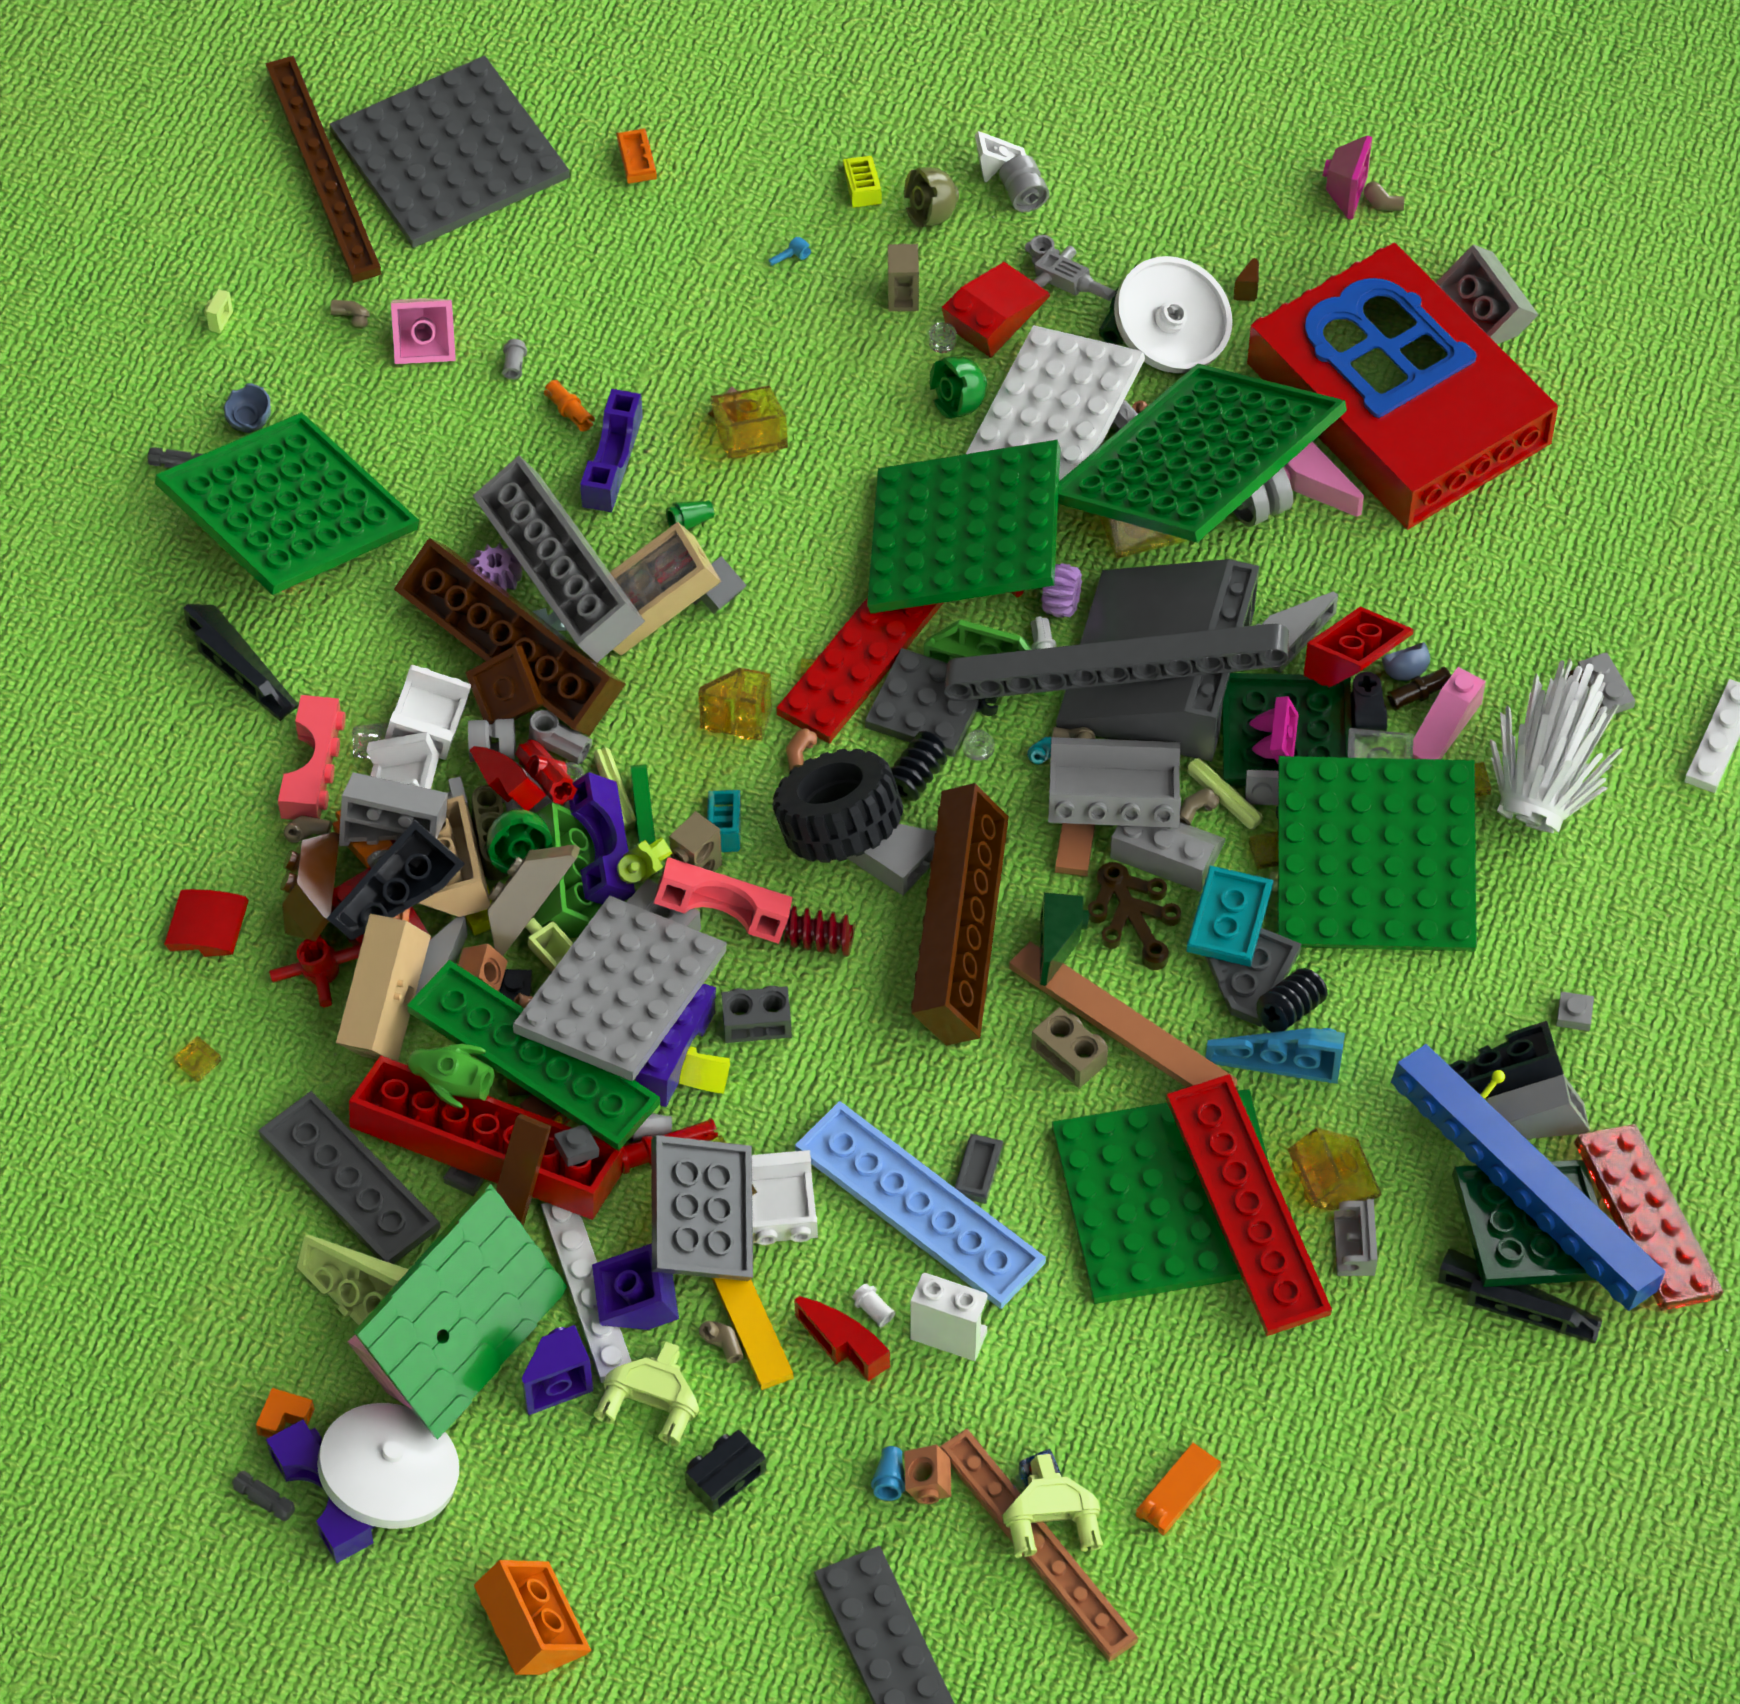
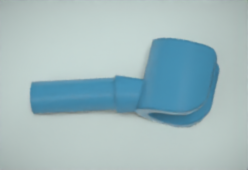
(797, 246)

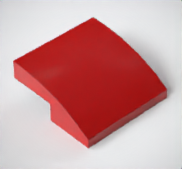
(206, 922)

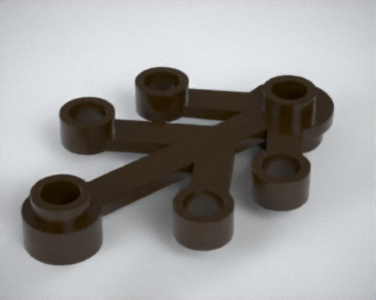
(1132, 909)

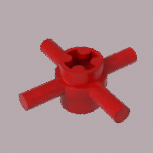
(318, 964)

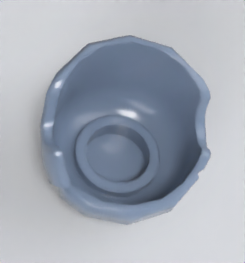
(247, 408)
(1407, 662)

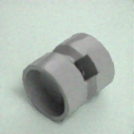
(1024, 183)
(481, 732)

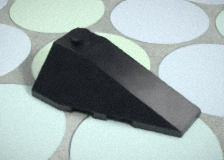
(400, 879)

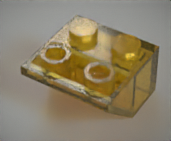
(737, 704)

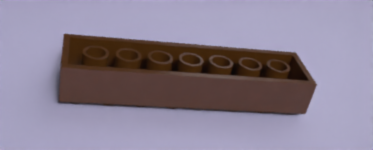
(494, 621)
(960, 915)

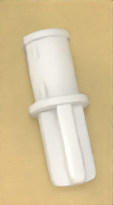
(1042, 634)

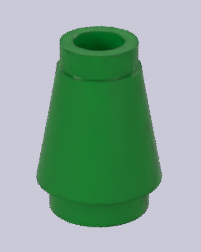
(689, 513)

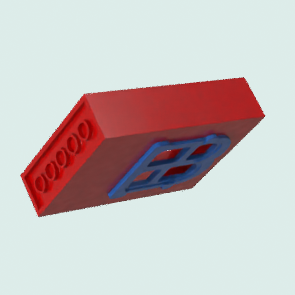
(1437, 429)

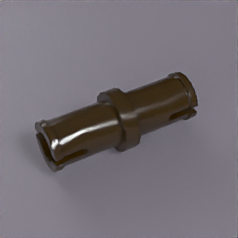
(1418, 688)

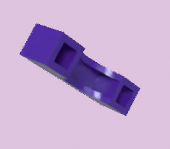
(619, 431)
(600, 812)
(664, 1066)
(296, 1457)

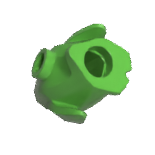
(453, 1072)

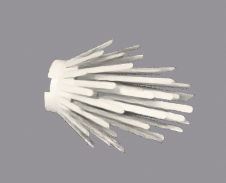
(1553, 750)

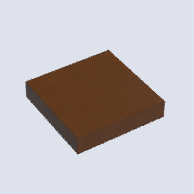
(505, 686)

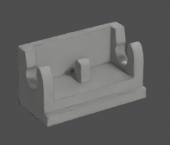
(1355, 1238)

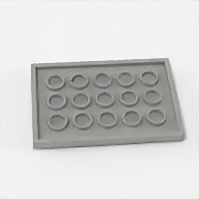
(620, 988)

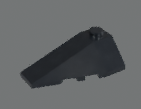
(1524, 1058)

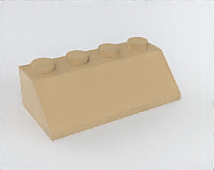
(468, 888)

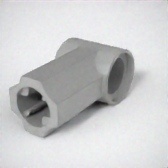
(557, 737)

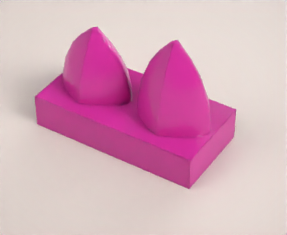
(1283, 724)

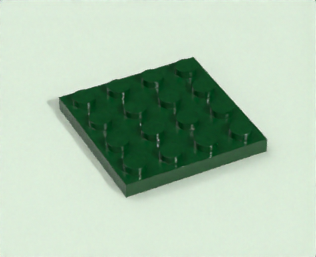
(1321, 721)
(1507, 1240)

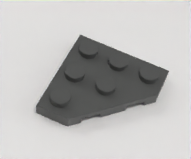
(1244, 984)

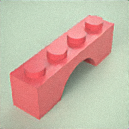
(318, 725)
(756, 908)

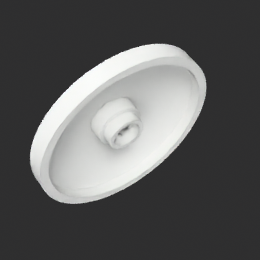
(1173, 314)
(387, 1466)

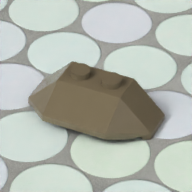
(525, 891)

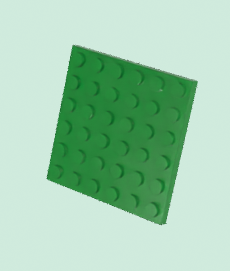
(286, 503)
(965, 527)
(1377, 853)
(1141, 1203)

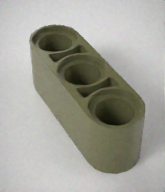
(483, 819)

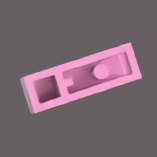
(1319, 478)
(1448, 715)

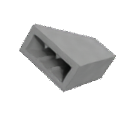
(900, 858)
(1543, 1109)

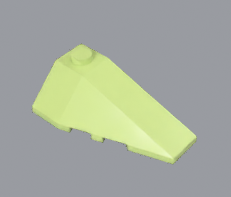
(347, 1276)

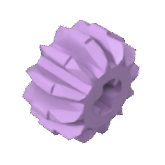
(498, 565)
(1065, 594)

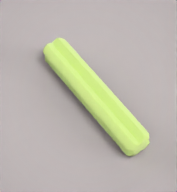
(608, 769)
(1227, 795)

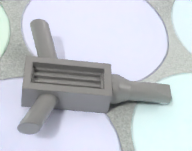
(1068, 275)

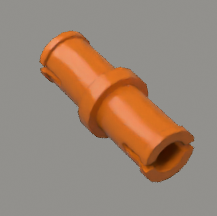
(569, 405)

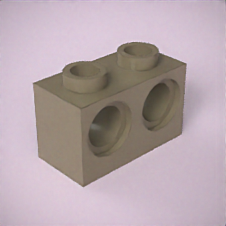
(903, 277)
(697, 843)
(1064, 1051)

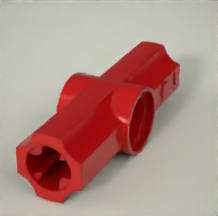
(547, 771)

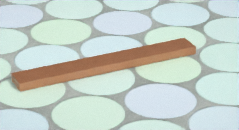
(1118, 1021)
(1052, 1559)

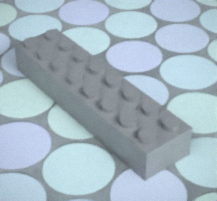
(558, 559)

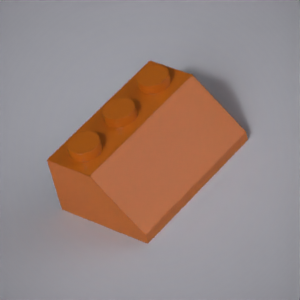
(531, 1616)

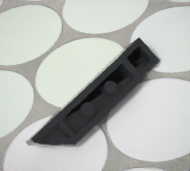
(234, 657)
(1518, 1301)

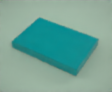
(1230, 916)

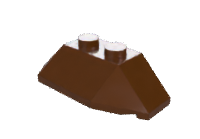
(309, 886)

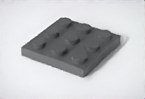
(916, 702)

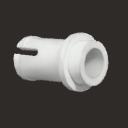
(873, 1305)

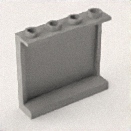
(1114, 782)

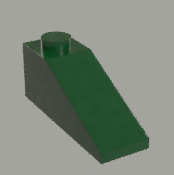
(1060, 931)

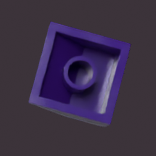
(633, 1294)
(557, 1371)

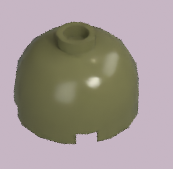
(931, 196)

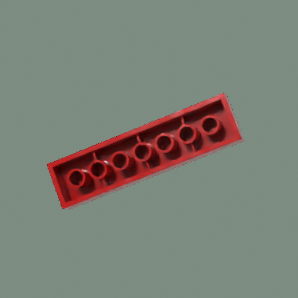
(475, 1139)

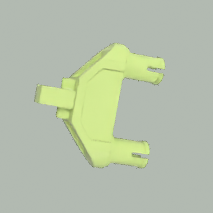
(655, 1384)
(1052, 1499)

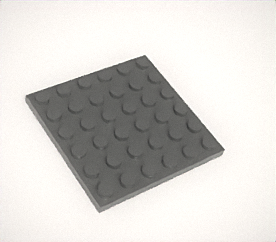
(449, 151)

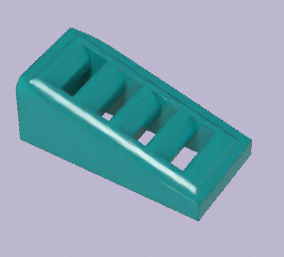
(726, 817)

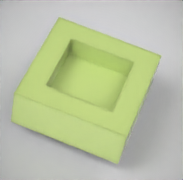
(218, 311)

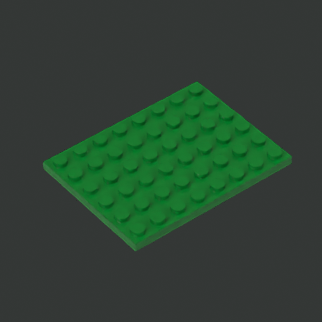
(1198, 452)

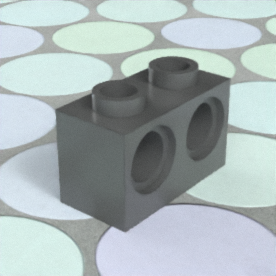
(757, 1021)

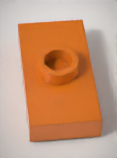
(636, 156)

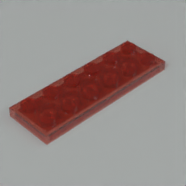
(1648, 1213)

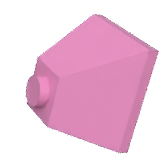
(423, 330)

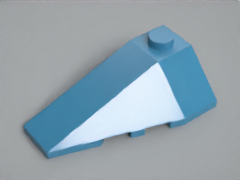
(1292, 1053)

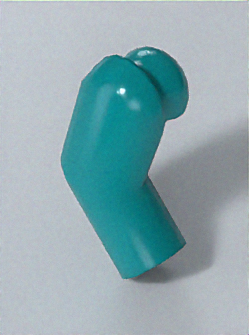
(1040, 751)

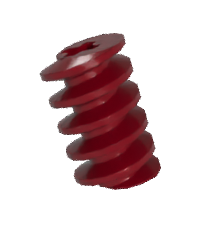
(819, 931)

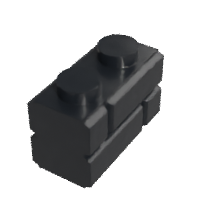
(724, 1470)

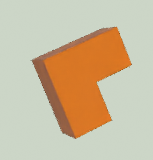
(283, 1408)

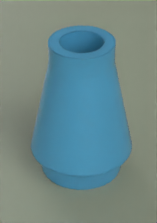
(889, 1476)

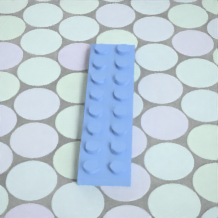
(921, 1205)

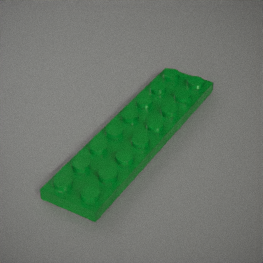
(480, 1016)

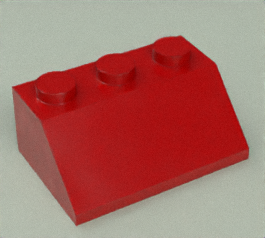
(1352, 646)

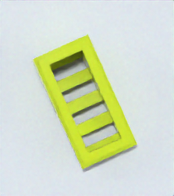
(865, 195)

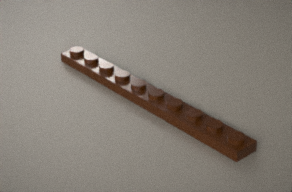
(323, 169)

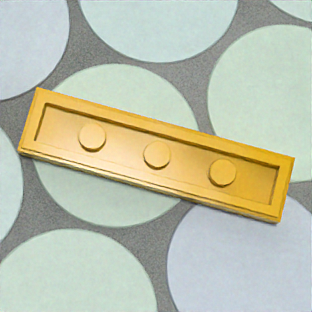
(754, 1331)

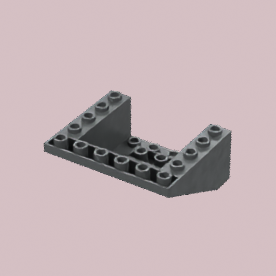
(1160, 603)

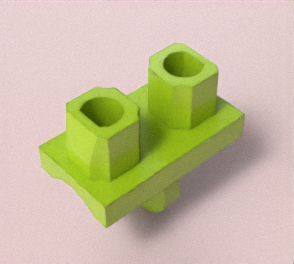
(643, 861)

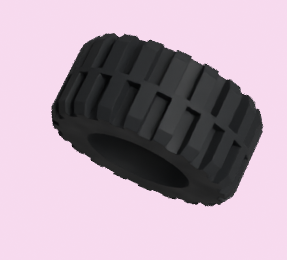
(837, 805)

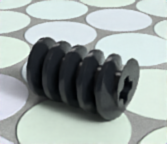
(918, 764)
(1291, 1000)

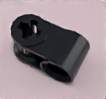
(1368, 703)

